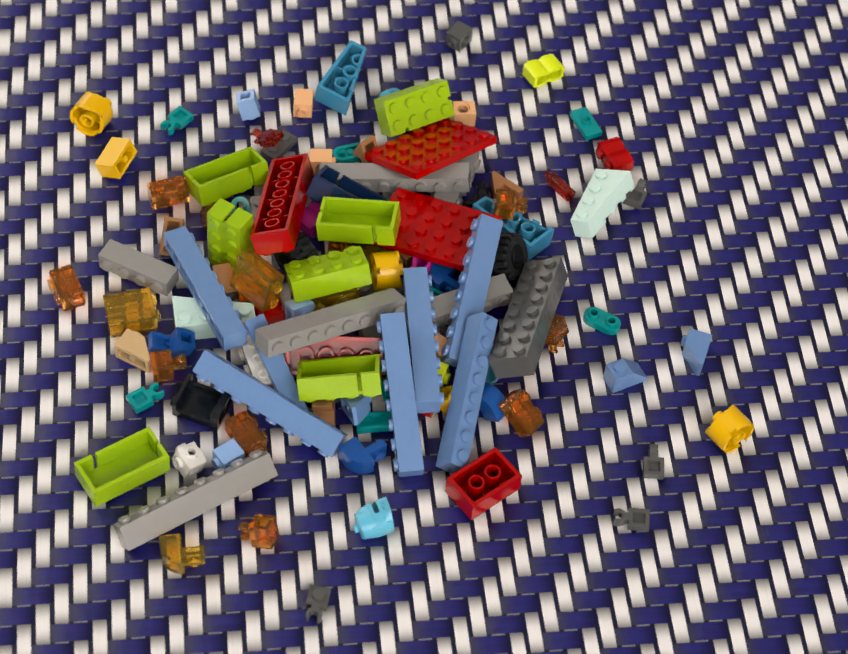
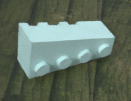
(600, 199)
(190, 317)

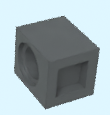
(459, 36)

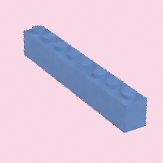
(473, 282)
(205, 288)
(421, 339)
(466, 392)
(401, 394)
(270, 403)

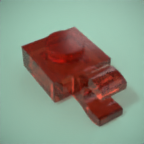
(268, 138)

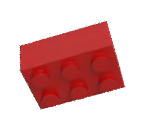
(483, 483)

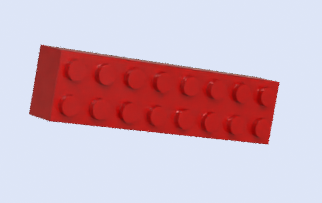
(282, 205)

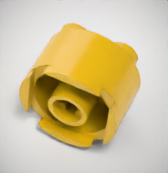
(91, 113)
(386, 270)
(729, 429)

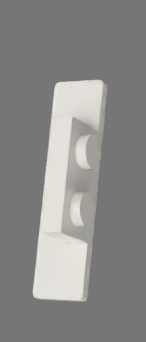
(252, 360)

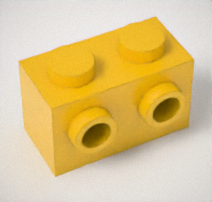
(116, 157)

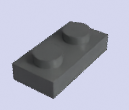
(280, 148)

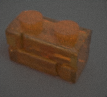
(168, 192)
(66, 288)
(521, 412)
(246, 432)

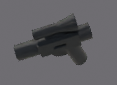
(481, 193)

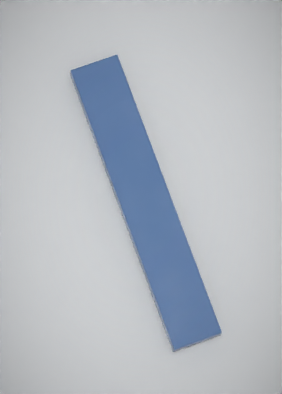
(275, 366)

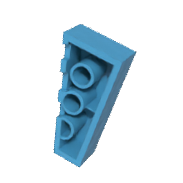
(340, 81)
(535, 235)

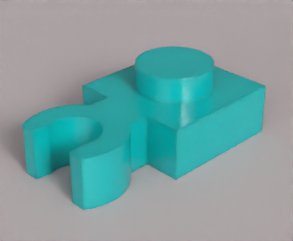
(178, 118)
(143, 399)

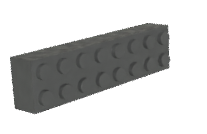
(528, 318)

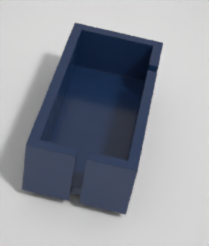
(324, 185)

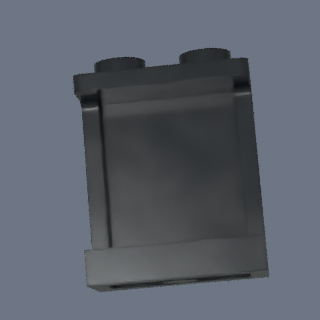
(200, 403)

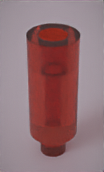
(559, 185)

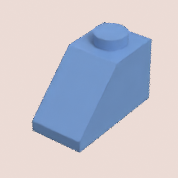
(695, 349)
(623, 374)
(356, 408)

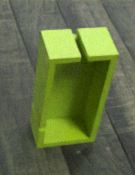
(414, 107)
(226, 176)
(358, 221)
(228, 237)
(328, 274)
(339, 378)
(122, 466)

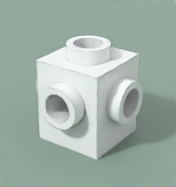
(188, 459)

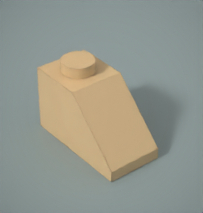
(133, 349)

